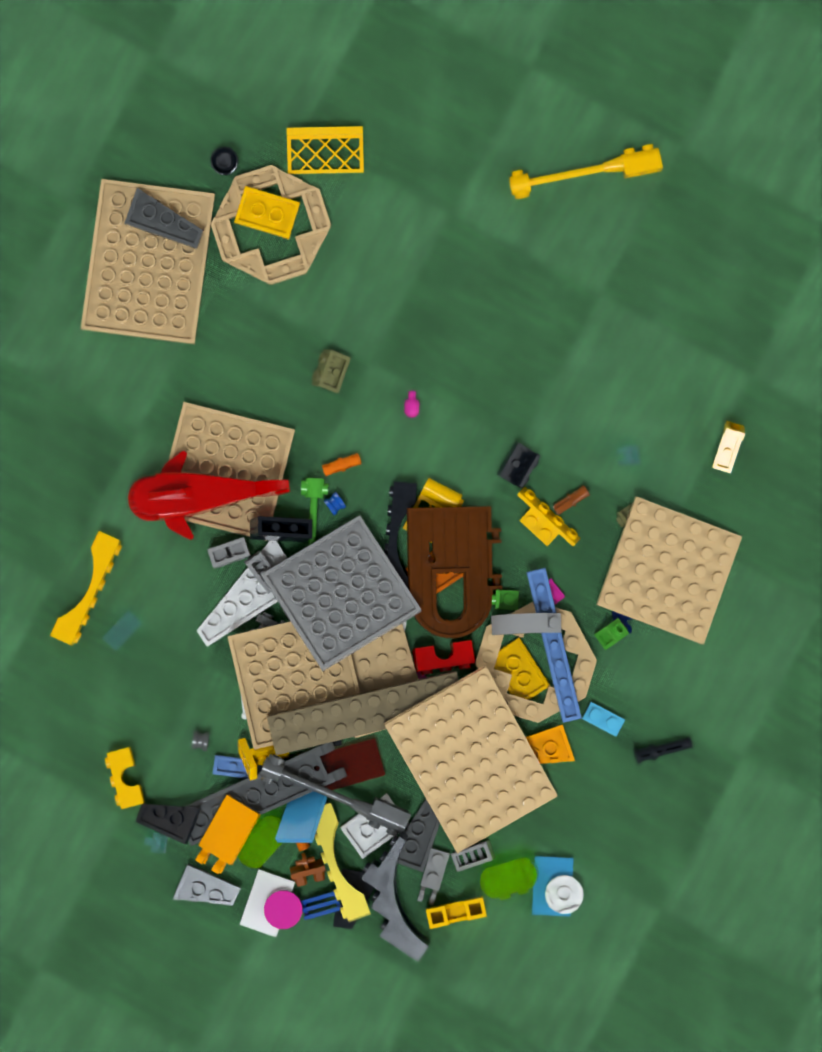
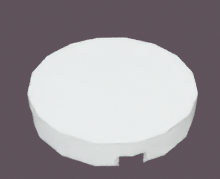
(564, 894)

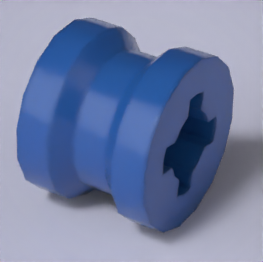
(334, 503)

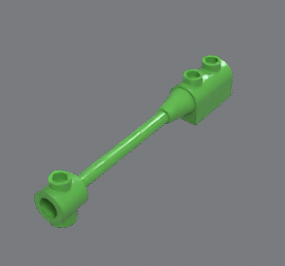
(314, 489)

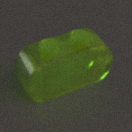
(261, 842)
(509, 878)

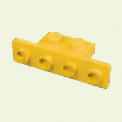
(543, 521)

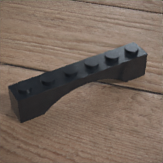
(403, 497)

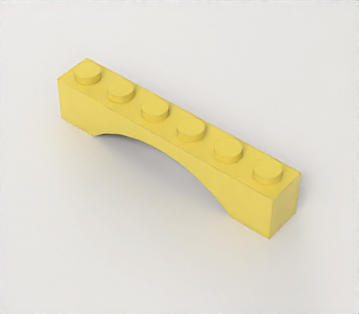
(353, 901)

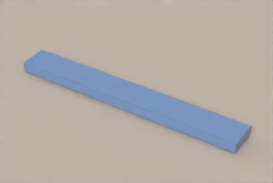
(554, 648)

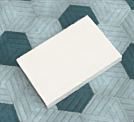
(364, 837)
(263, 887)

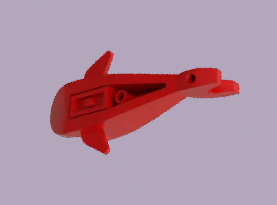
(178, 495)

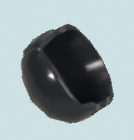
(224, 160)

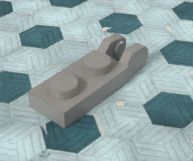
(433, 873)

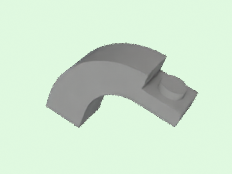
(526, 623)

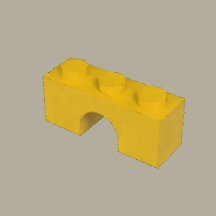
(118, 762)
(456, 912)

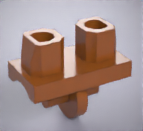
(307, 867)

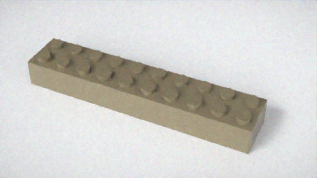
(350, 714)

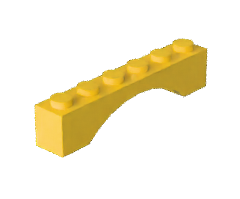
(69, 625)

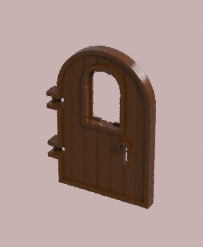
(457, 547)

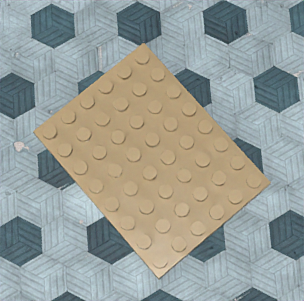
(141, 280)
(470, 759)

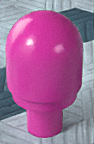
(411, 406)

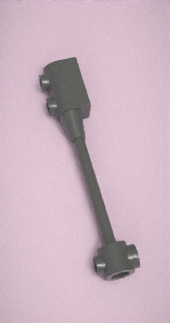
(377, 812)

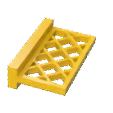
(325, 133)

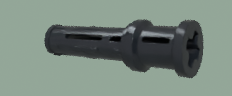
(653, 752)

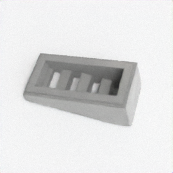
(251, 560)
(488, 849)

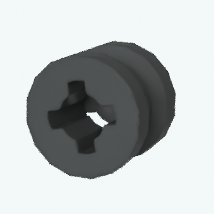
(200, 740)

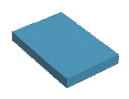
(301, 819)
(548, 869)

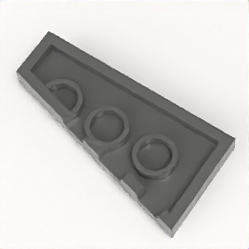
(157, 219)
(420, 838)

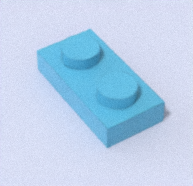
(603, 719)

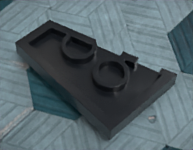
(170, 821)
(354, 878)

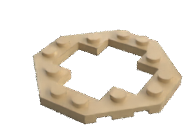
(308, 243)
(573, 642)

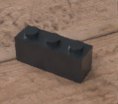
(280, 529)

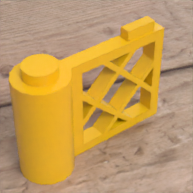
(438, 496)

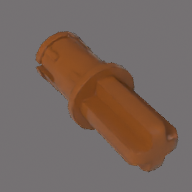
(571, 500)

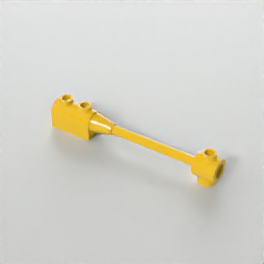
(630, 163)

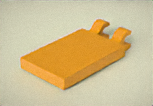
(227, 833)

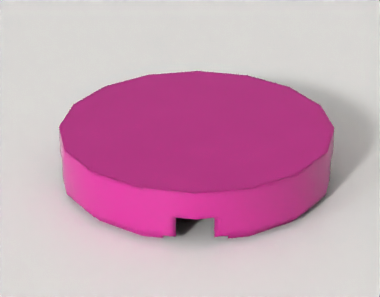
(283, 909)

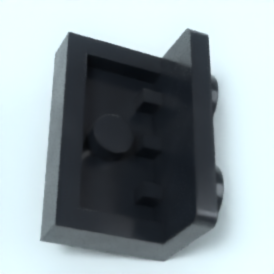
(518, 465)

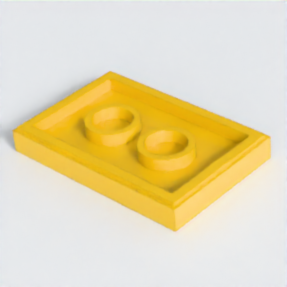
(267, 212)
(526, 676)

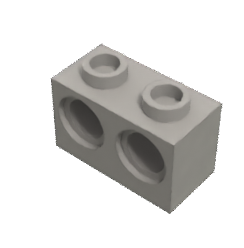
(229, 553)

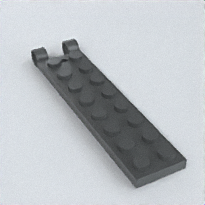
(265, 796)

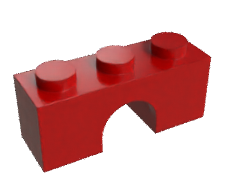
(426, 659)

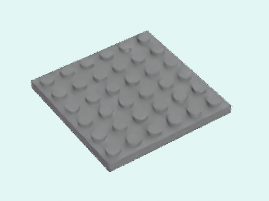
(341, 593)

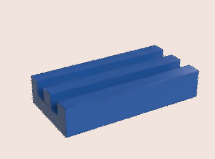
(306, 909)

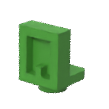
(505, 600)
(611, 634)

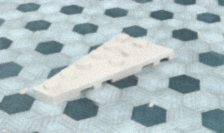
(243, 600)

